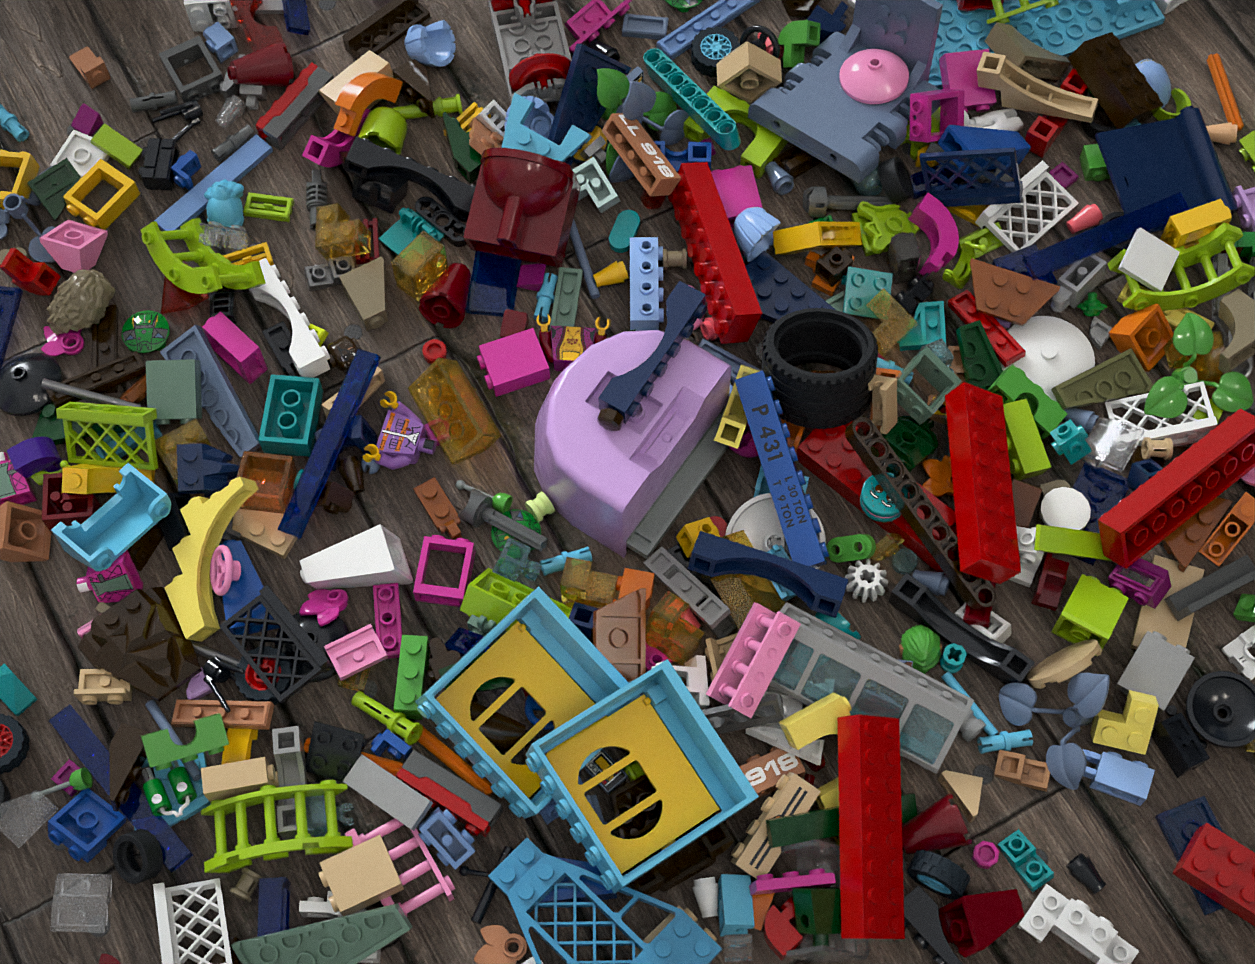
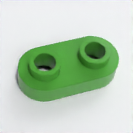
(849, 548)

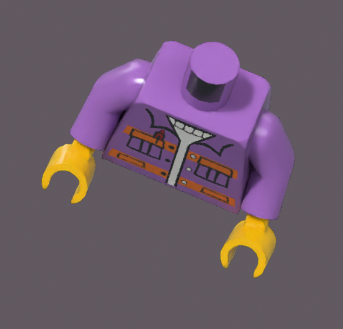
(400, 437)

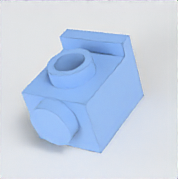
(220, 42)

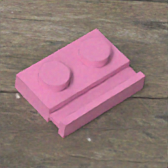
(355, 652)

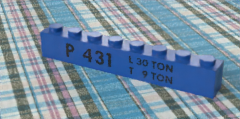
(780, 470)

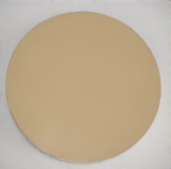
(1064, 663)

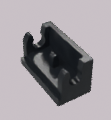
(1179, 745)

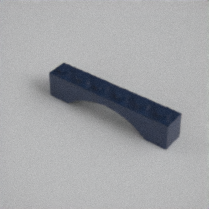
(628, 390)
(720, 556)

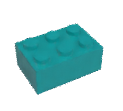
(291, 415)

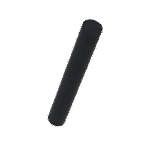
(488, 893)

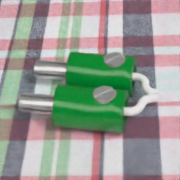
(157, 795)

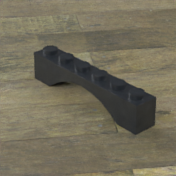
(371, 160)
(924, 608)
(923, 921)

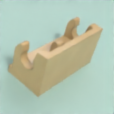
(884, 402)

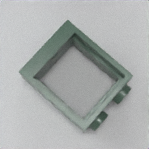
(943, 381)

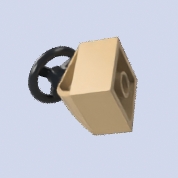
(749, 68)

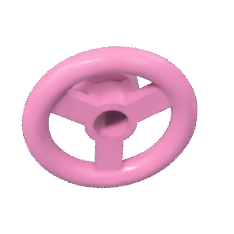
(223, 570)

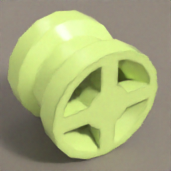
(540, 506)

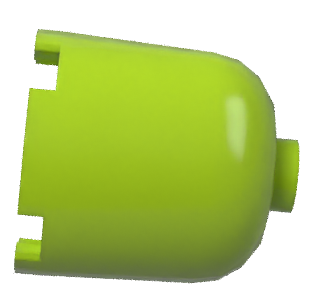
(385, 128)

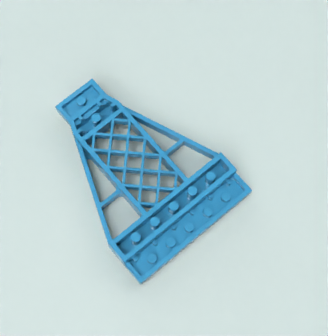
(531, 875)

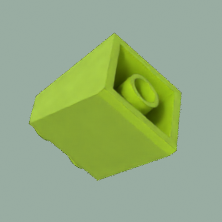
(1090, 612)

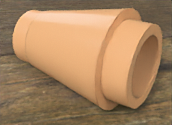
(1223, 133)

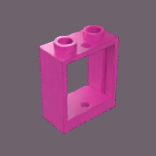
(921, 106)
(235, 347)
(440, 594)

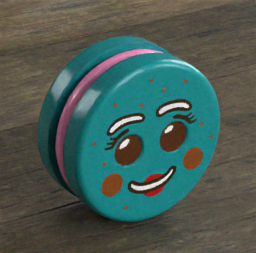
(877, 503)

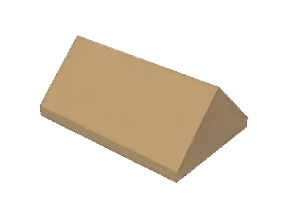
(367, 63)

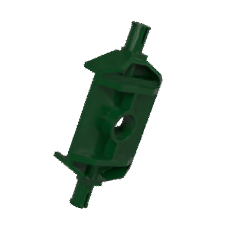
(920, 437)

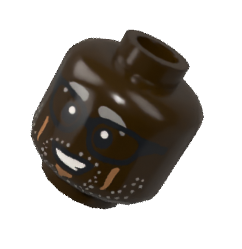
(342, 352)

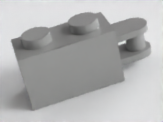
(1077, 282)

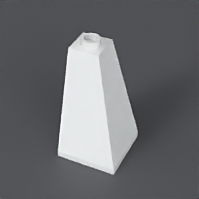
(360, 561)

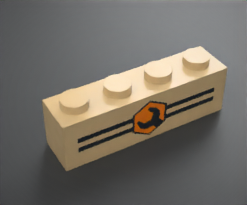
(791, 798)

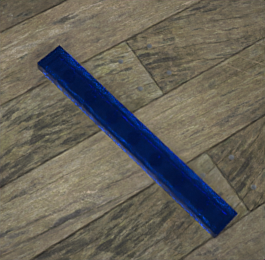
(1103, 236)
(329, 443)
(136, 809)

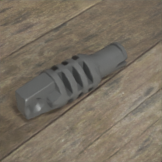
(315, 196)

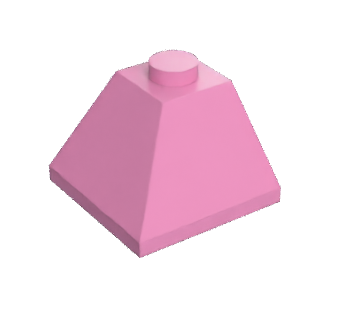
(74, 245)

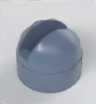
(374, 467)

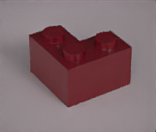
(64, 506)

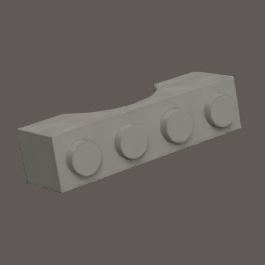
(291, 770)

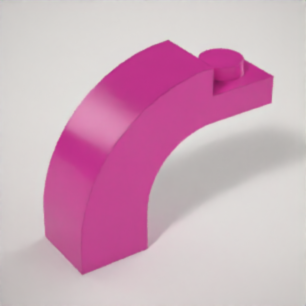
(326, 149)
(940, 229)

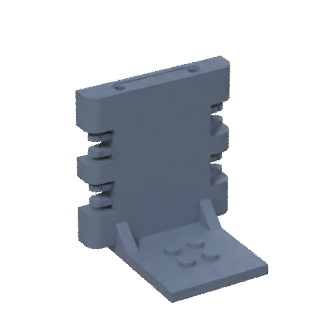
(827, 122)

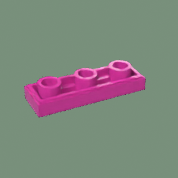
(388, 606)
(767, 884)

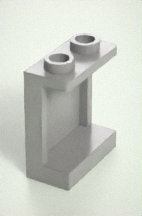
(1155, 669)

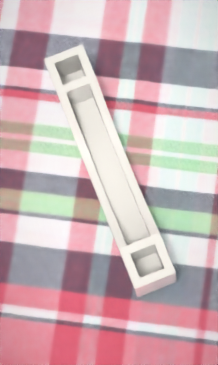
(304, 350)

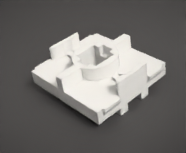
(1239, 649)

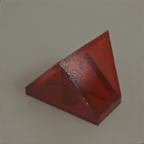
(177, 299)

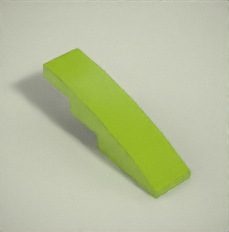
(1069, 542)

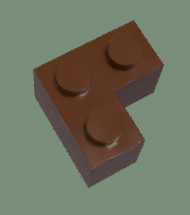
(1025, 501)

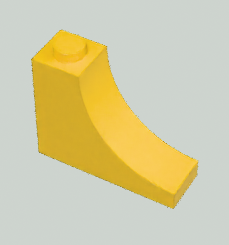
(816, 237)
(95, 478)

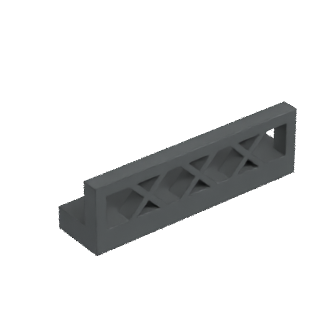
(1211, 588)
(727, 719)

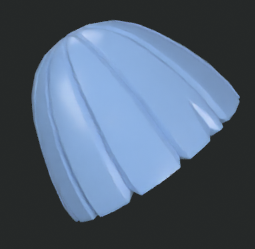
(431, 44)
(1157, 78)
(539, 118)
(754, 231)

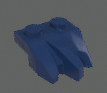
(203, 469)

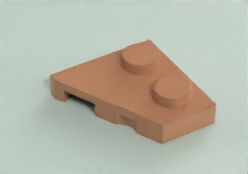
(482, 137)

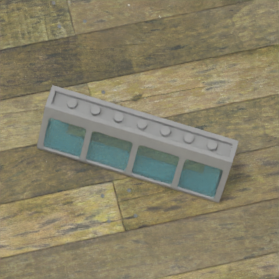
(875, 684)

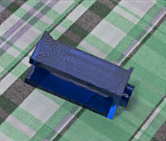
(273, 905)

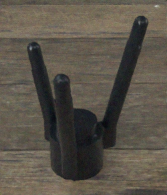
(189, 111)
(218, 672)

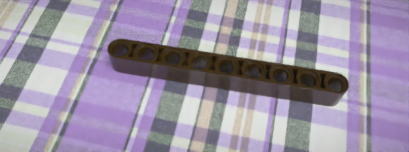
(908, 509)

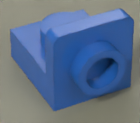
(397, 747)

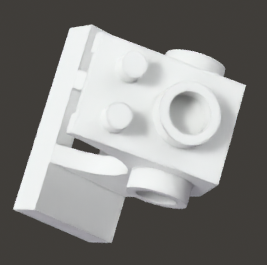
(1029, 558)
(696, 679)

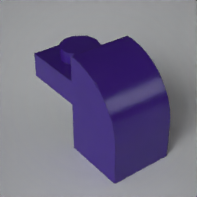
(35, 455)

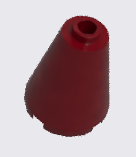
(263, 67)
(447, 297)
(935, 828)

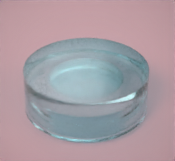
(904, 561)

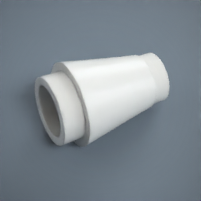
(707, 896)

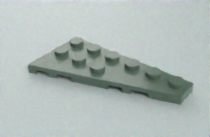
(329, 941)

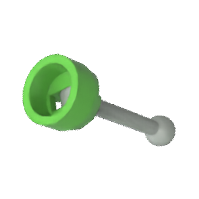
(501, 501)
(79, 780)

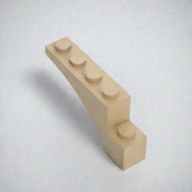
(1030, 94)

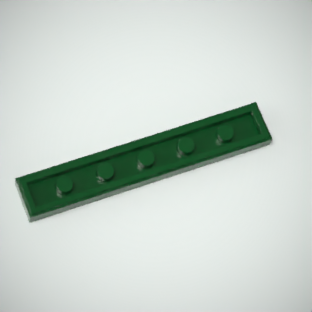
(819, 824)

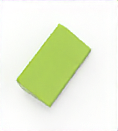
(980, 237)

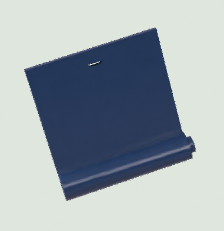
(1165, 159)

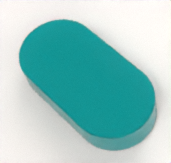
(624, 228)

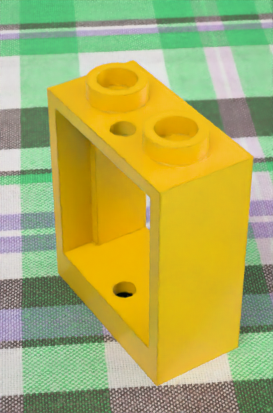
(27, 172)
(113, 208)
(1189, 226)

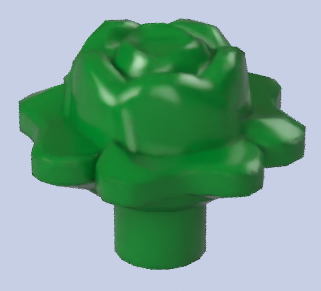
(1092, 306)

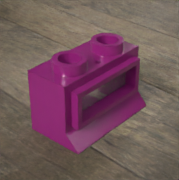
(1141, 582)

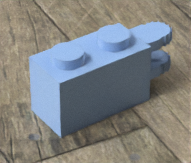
(1119, 776)

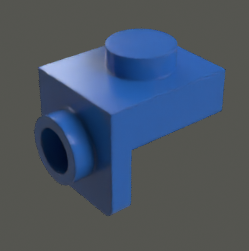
(185, 168)

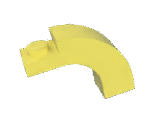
(734, 417)

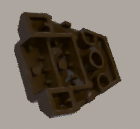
(142, 644)
(682, 864)

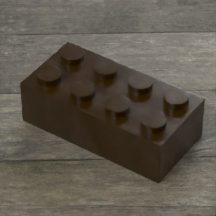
(1115, 81)

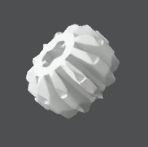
(869, 573)

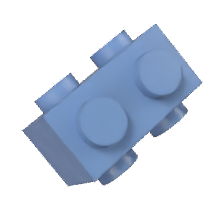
(442, 833)

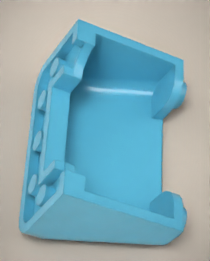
(117, 523)

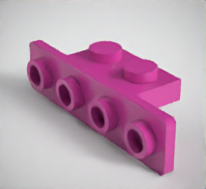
(591, 19)

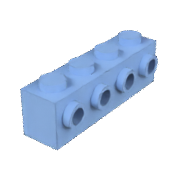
(644, 284)

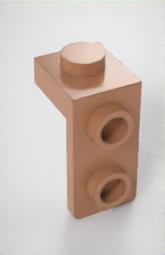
(91, 68)

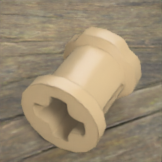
(1157, 448)

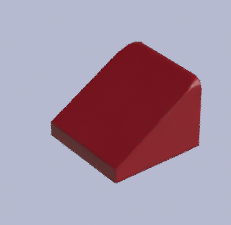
(513, 322)

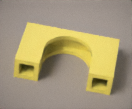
(811, 724)

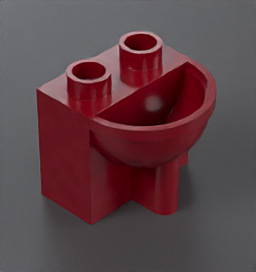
(522, 206)

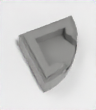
(1099, 333)

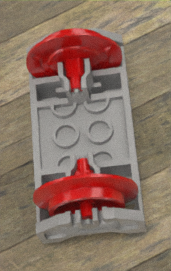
(531, 47)

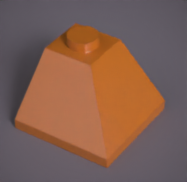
(1145, 333)

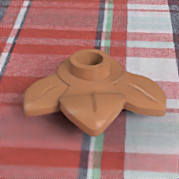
(497, 946)

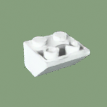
(208, 12)

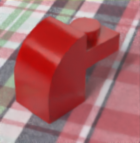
(29, 275)
(779, 931)

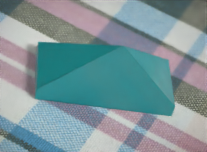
(14, 692)

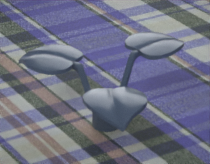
(638, 101)
(18, 209)
(1087, 693)

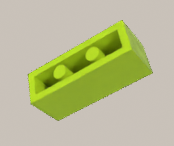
(1024, 442)

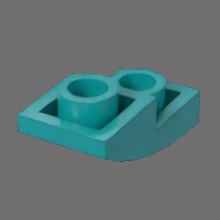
(1025, 861)

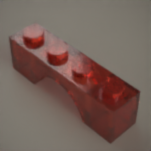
(259, 34)

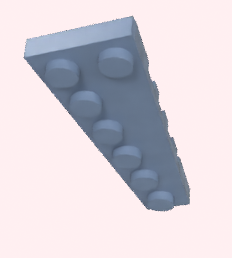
(216, 390)

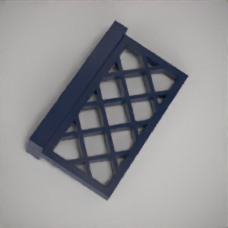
(973, 192)

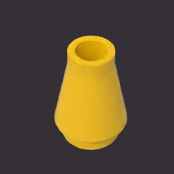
(612, 274)

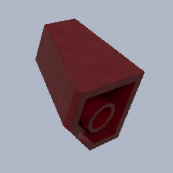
(980, 919)

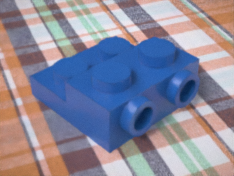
(85, 825)

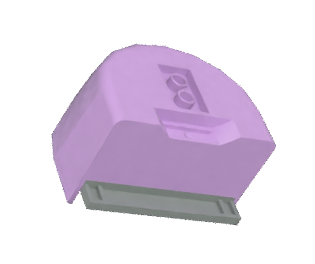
(634, 480)

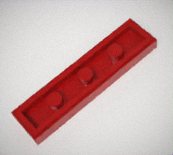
(1003, 344)

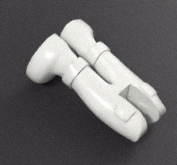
(1000, 119)

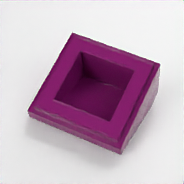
(86, 120)
(531, 276)

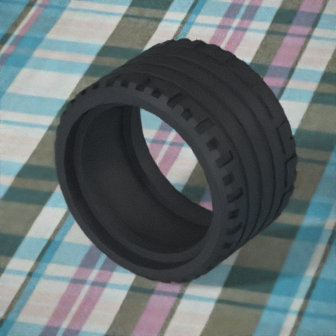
(824, 338)

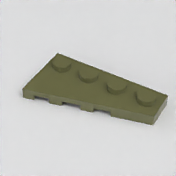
(1108, 381)

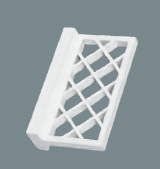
(1030, 181)
(1185, 433)
(167, 926)

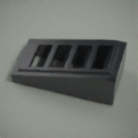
(231, 306)

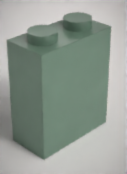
(174, 390)

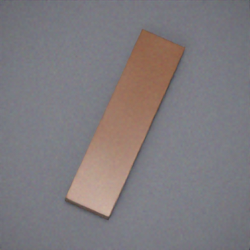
(242, 714)

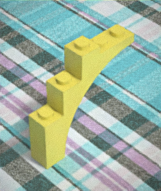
(206, 522)

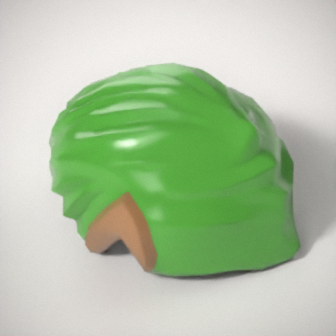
(921, 647)

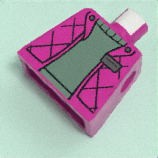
(13, 485)
(112, 583)

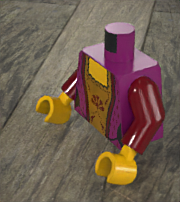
(565, 343)

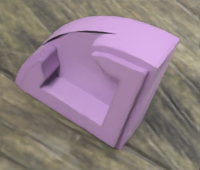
(197, 687)

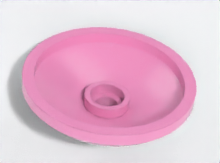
(874, 76)

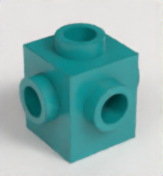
(1067, 437)

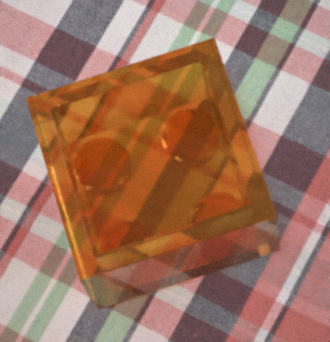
(274, 480)

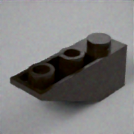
(415, 85)
(126, 762)

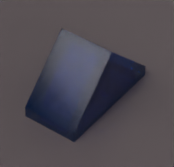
(463, 641)

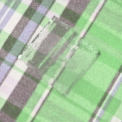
(1112, 443)
(81, 903)

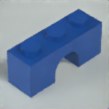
(694, 153)

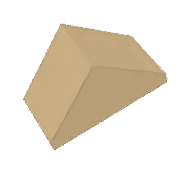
(965, 791)

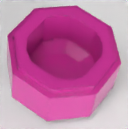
(985, 855)

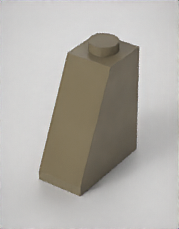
(368, 292)

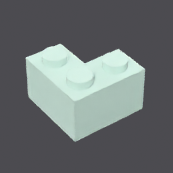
(595, 183)

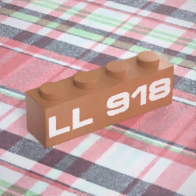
(641, 155)
(766, 770)

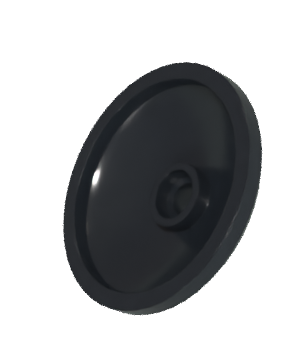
(22, 382)
(323, 635)
(1228, 694)

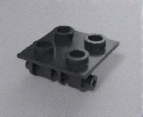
(333, 751)

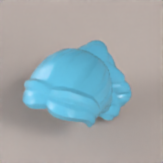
(225, 203)

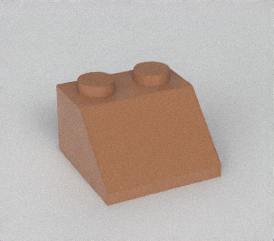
(23, 534)

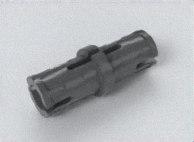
(154, 101)
(233, 143)

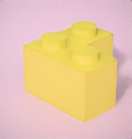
(1127, 730)

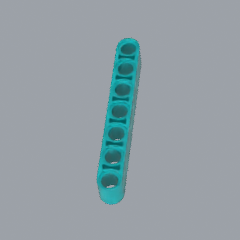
(692, 99)

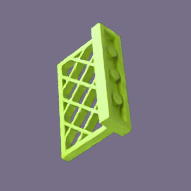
(113, 415)

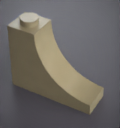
(1025, 54)
(1238, 314)

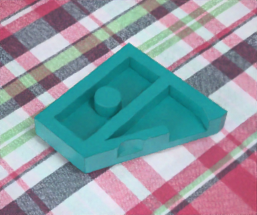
(930, 326)

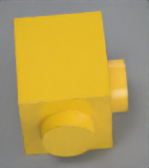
(689, 533)

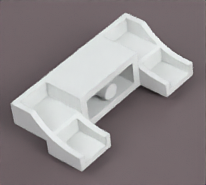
(1077, 927)

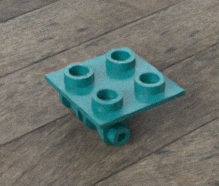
(406, 230)
(861, 288)

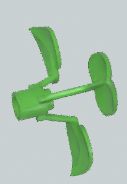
(615, 86)
(1166, 396)

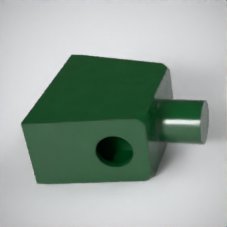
(818, 912)

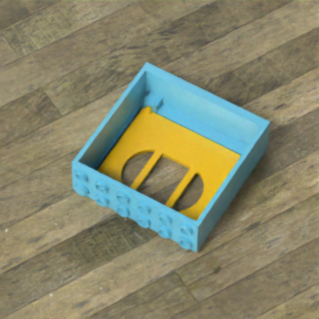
(551, 664)
(675, 751)

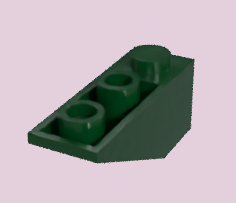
(465, 158)

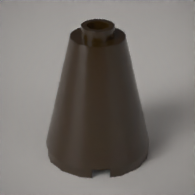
(499, 729)

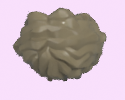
(80, 301)

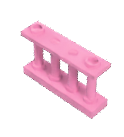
(753, 659)
(444, 885)

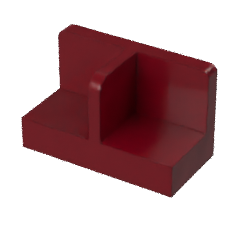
(1050, 582)

